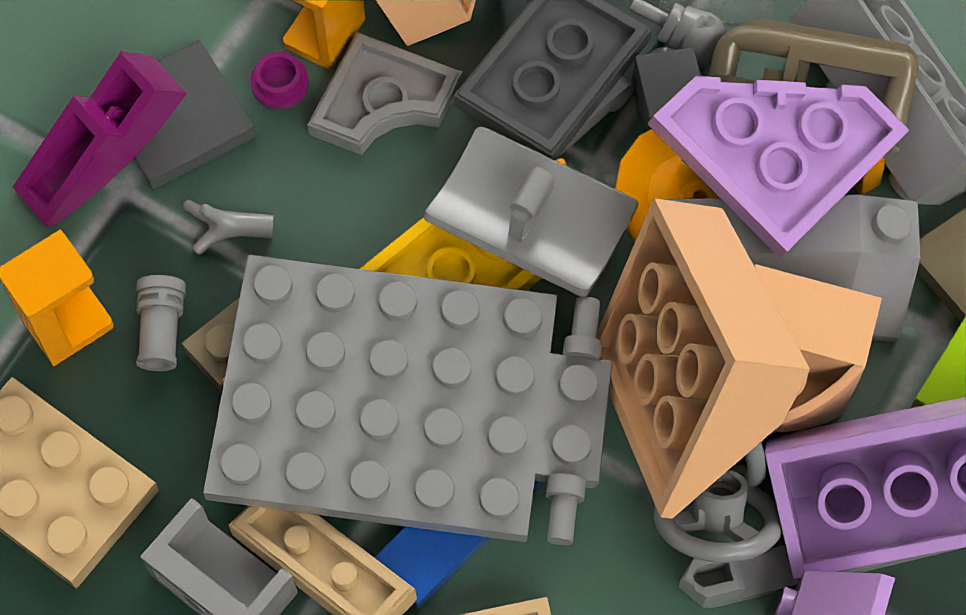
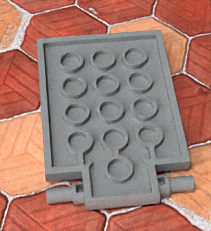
(407, 401)

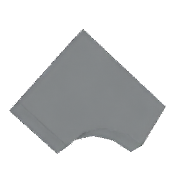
(380, 91)

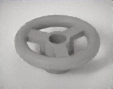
(722, 512)

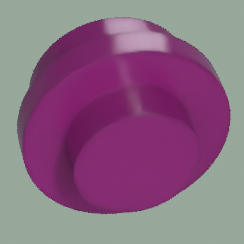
(279, 80)

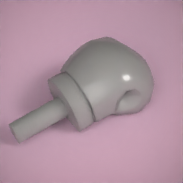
(685, 28)

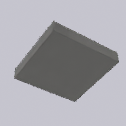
(201, 126)

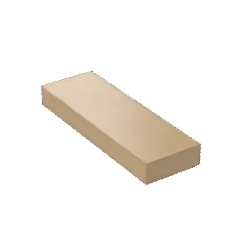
(323, 562)

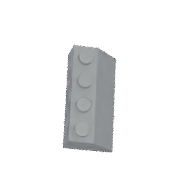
(933, 151)

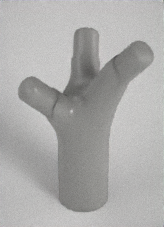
(228, 224)

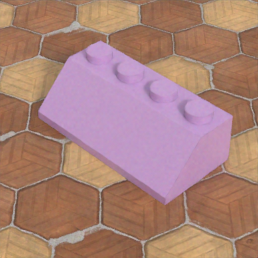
(872, 488)

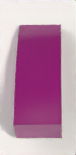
(98, 136)

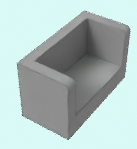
(213, 570)

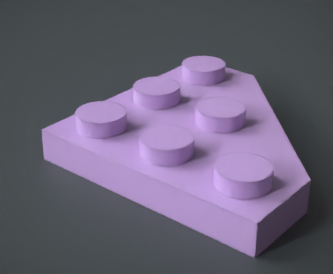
(777, 147)

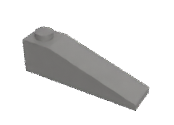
(856, 245)

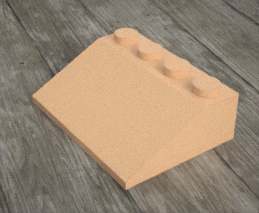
(695, 352)

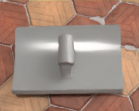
(532, 211)

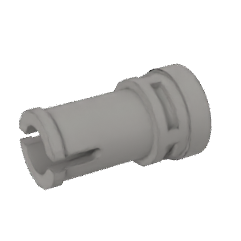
(160, 306)

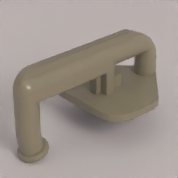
(822, 47)

